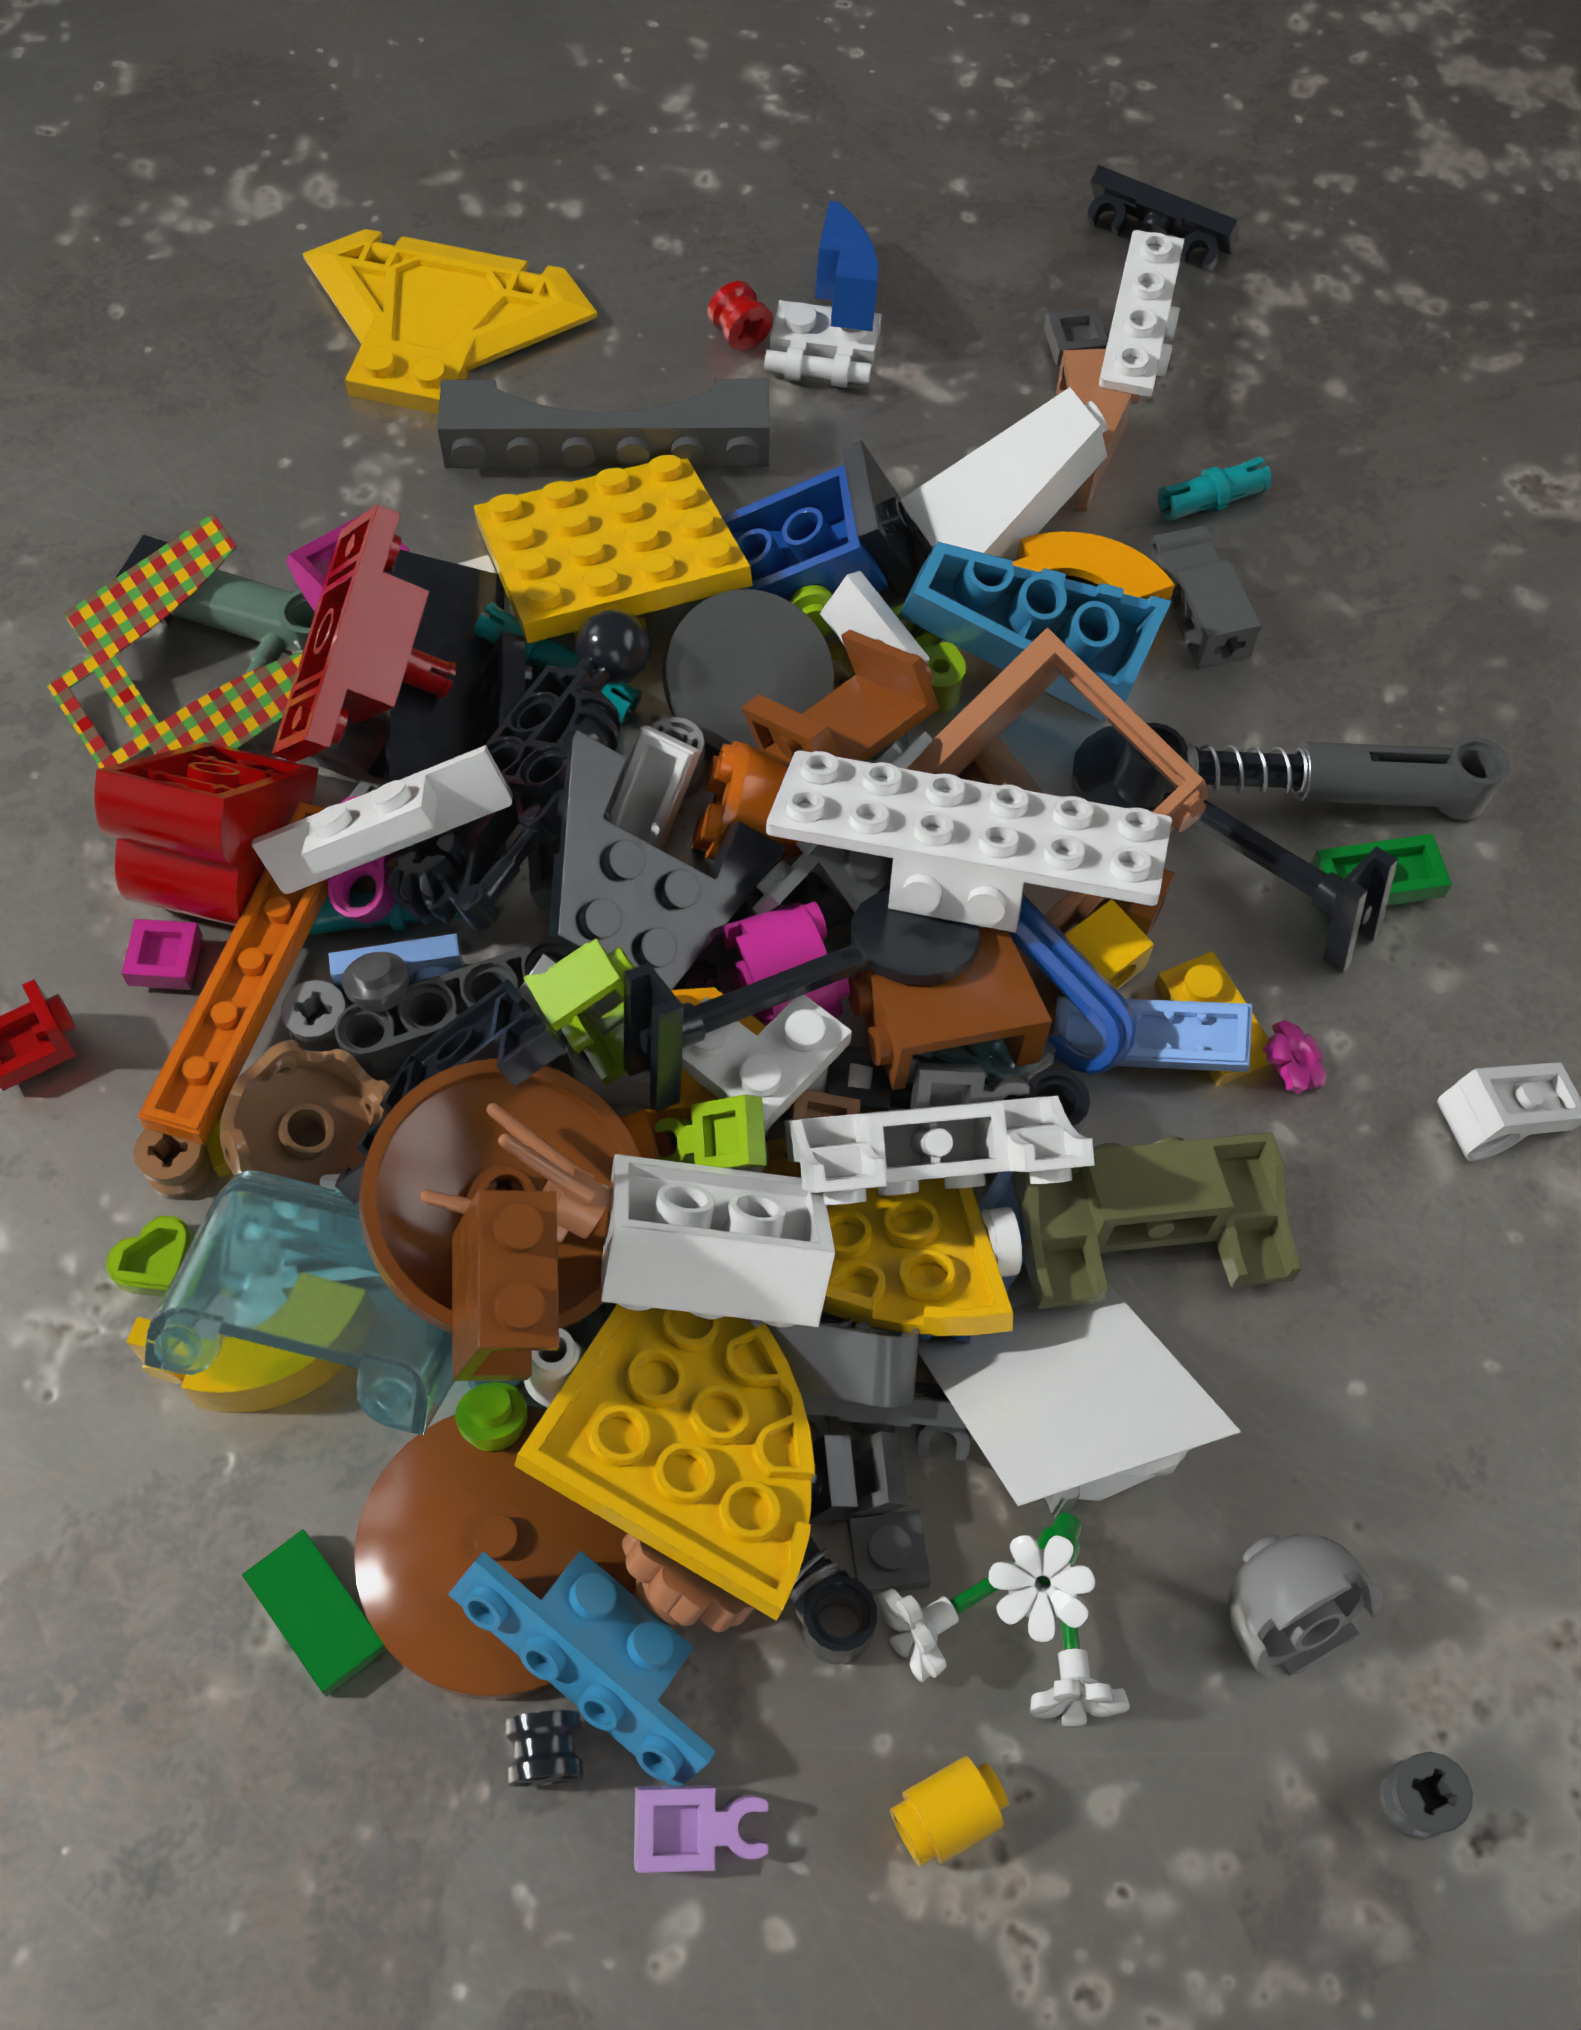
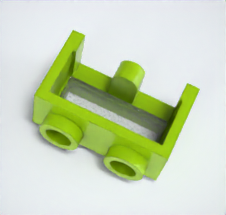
(587, 1003)

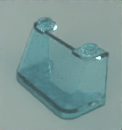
(294, 1274)

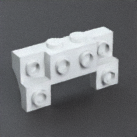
(947, 1142)

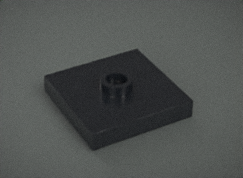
(880, 518)

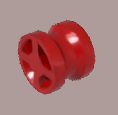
(740, 315)

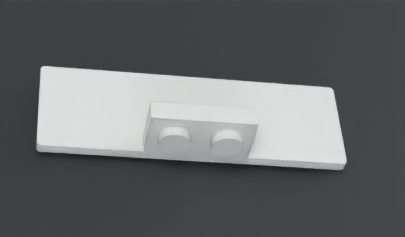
(966, 843)

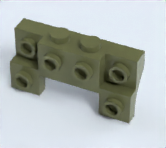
(1158, 1198)

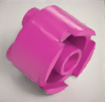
(777, 943)

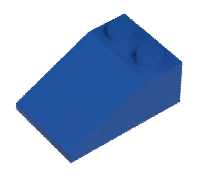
(803, 538)

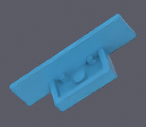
(597, 1651)

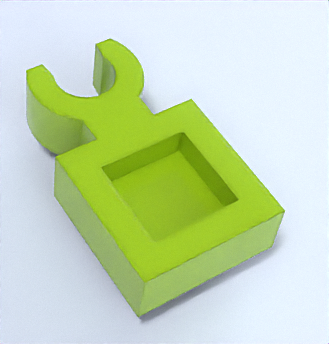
(720, 1134)

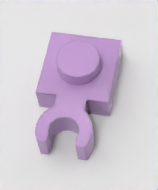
(681, 1827)

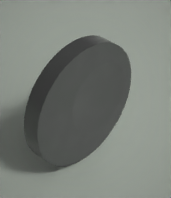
(739, 649)

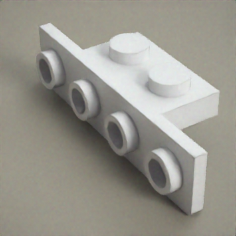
(1143, 315)
(384, 820)

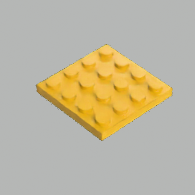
(608, 543)

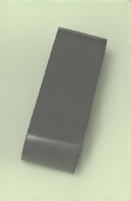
(851, 1360)

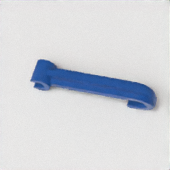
(1082, 986)

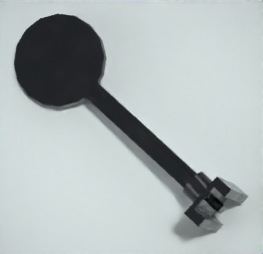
(1354, 902)
(883, 940)

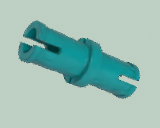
(1214, 489)

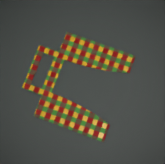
(131, 608)

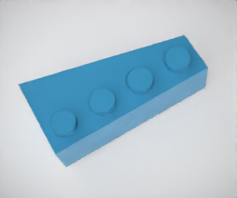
(1002, 608)

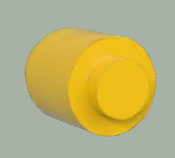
(950, 1811)

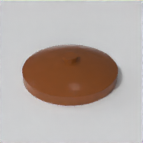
(450, 1145)
(430, 1522)

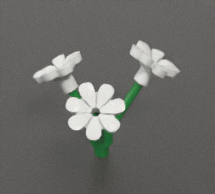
(1040, 1586)

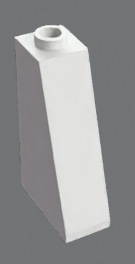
(1011, 481)

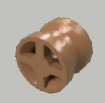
(182, 1174)

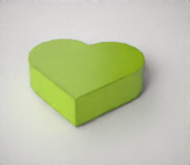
(150, 1261)

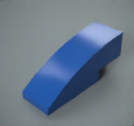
(847, 270)

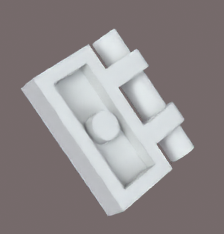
(809, 347)

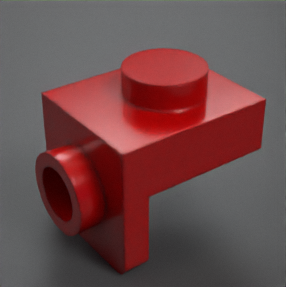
(34, 1037)

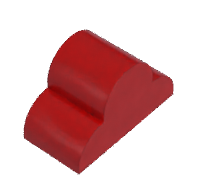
(191, 823)

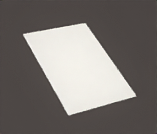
(1073, 1396)

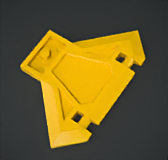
(437, 311)

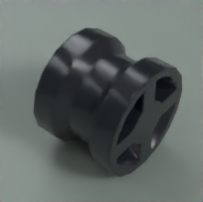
(544, 1748)

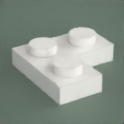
(775, 1063)

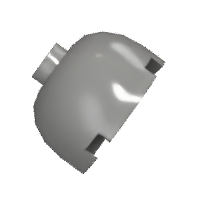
(1298, 1601)

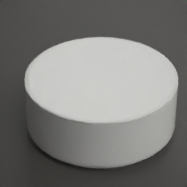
(1004, 1239)

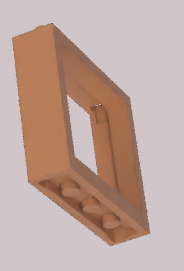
(1013, 693)

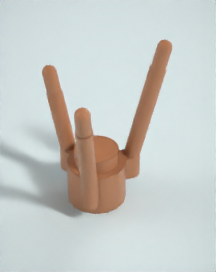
(578, 1194)

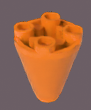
(743, 791)

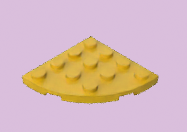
(911, 1260)
(688, 1445)

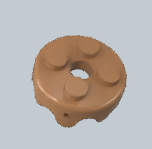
(295, 1085)

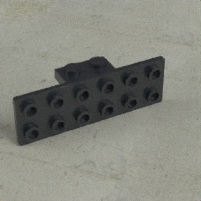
(487, 676)

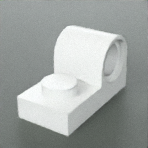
(1507, 1103)

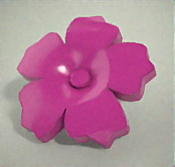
(1295, 1057)

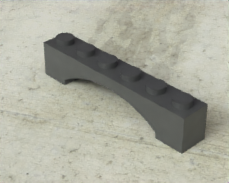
(497, 430)

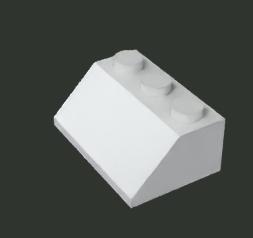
(715, 1242)

